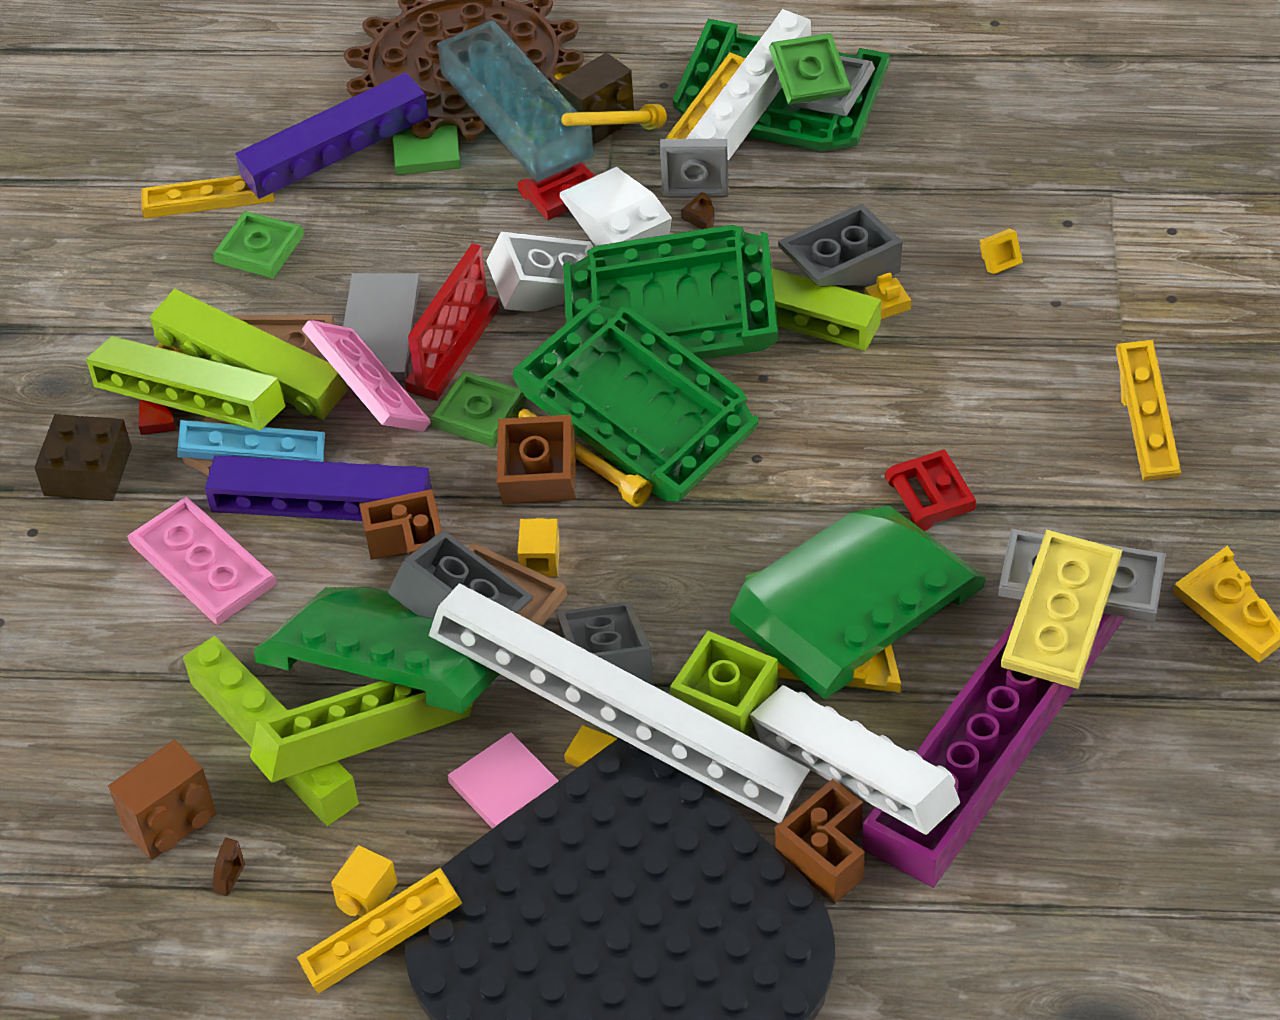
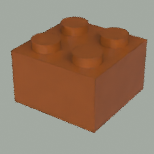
(536, 459)
(163, 799)

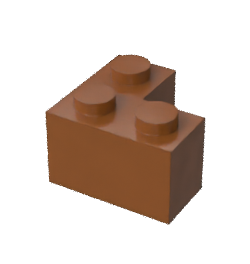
(400, 523)
(819, 840)

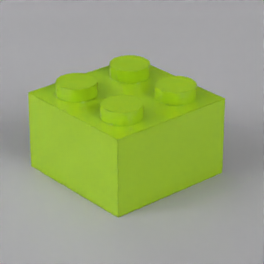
(726, 680)

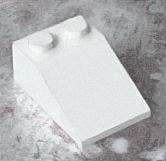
(616, 208)
(531, 269)

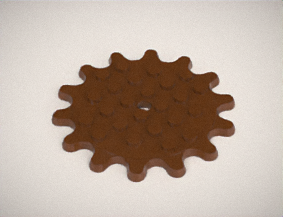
(411, 47)

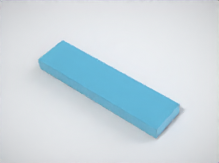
(209, 439)

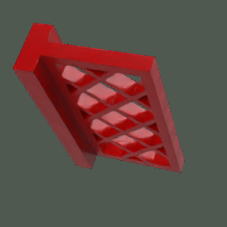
(450, 326)

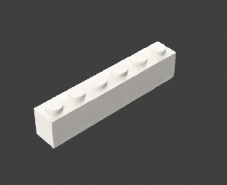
(750, 87)
(856, 758)

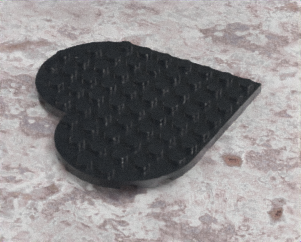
(625, 903)

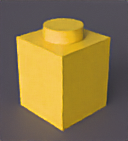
(539, 545)
(363, 882)

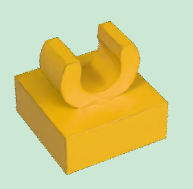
(1001, 251)
(892, 295)

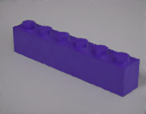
(332, 135)
(306, 486)

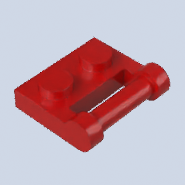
(546, 193)
(941, 484)

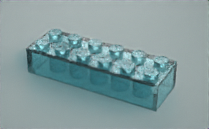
(514, 100)

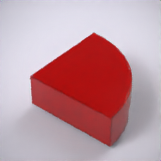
(154, 418)

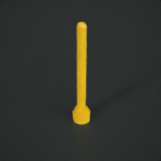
(649, 117)
(633, 488)

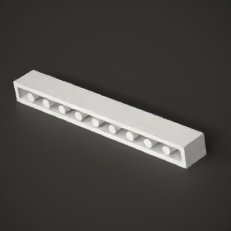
(619, 702)

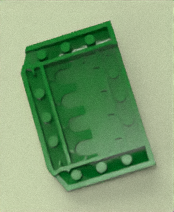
(781, 121)
(696, 286)
(638, 398)
(850, 595)
(377, 638)

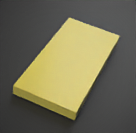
(1061, 609)

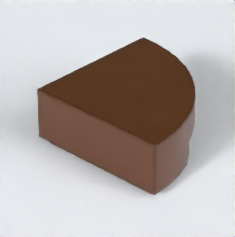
(699, 212)
(227, 866)

